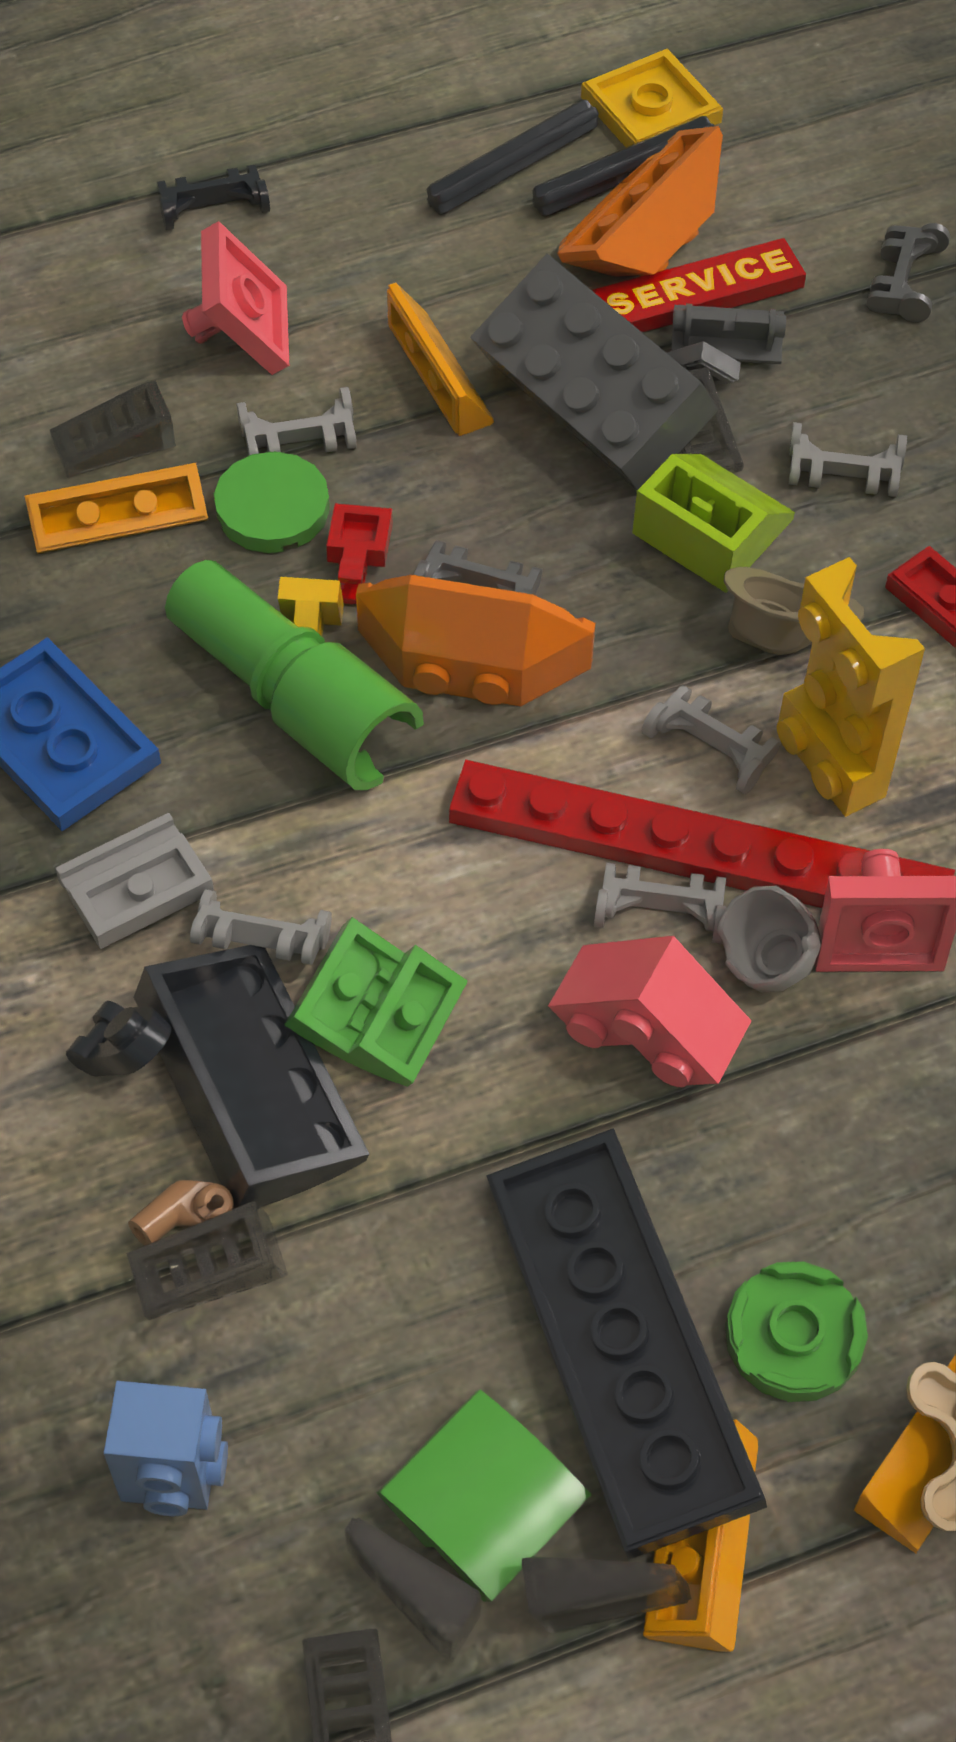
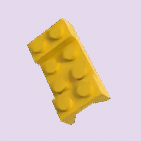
(853, 696)

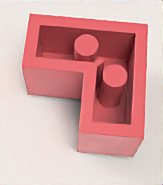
(657, 1001)

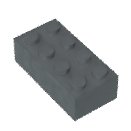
(594, 372)

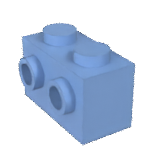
(164, 1447)

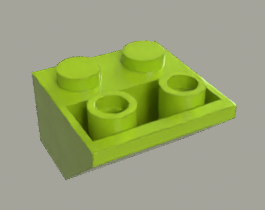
(706, 517)

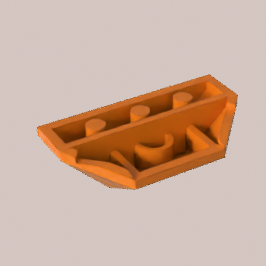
(650, 209)
(472, 639)

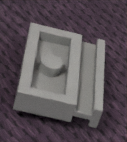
(134, 880)

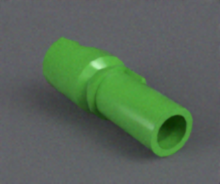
(310, 685)

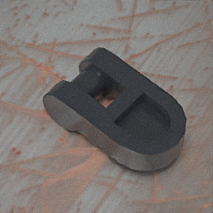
(119, 1040)

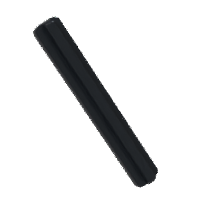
(512, 156)
(604, 172)

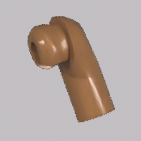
(182, 1205)

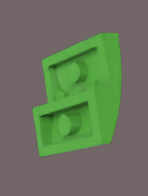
(376, 1003)
(484, 1494)

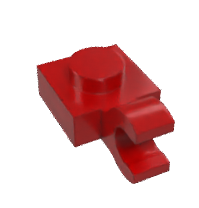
(357, 540)

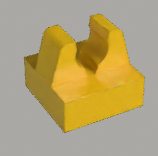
(311, 602)

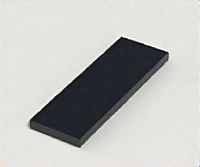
(625, 1345)

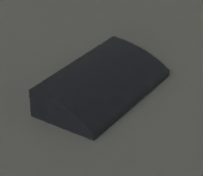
(248, 1078)

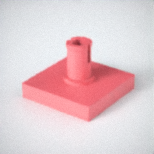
(240, 300)
(886, 919)

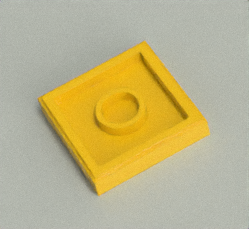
(649, 98)

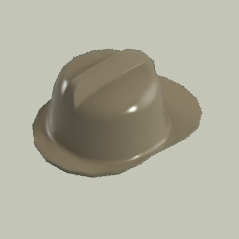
(768, 609)

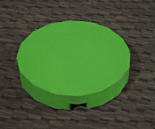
(271, 501)
(795, 1331)

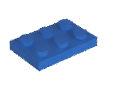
(65, 736)

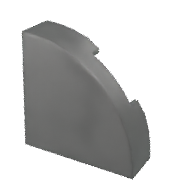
(701, 355)

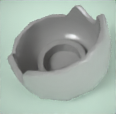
(769, 938)

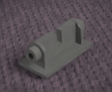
(739, 333)

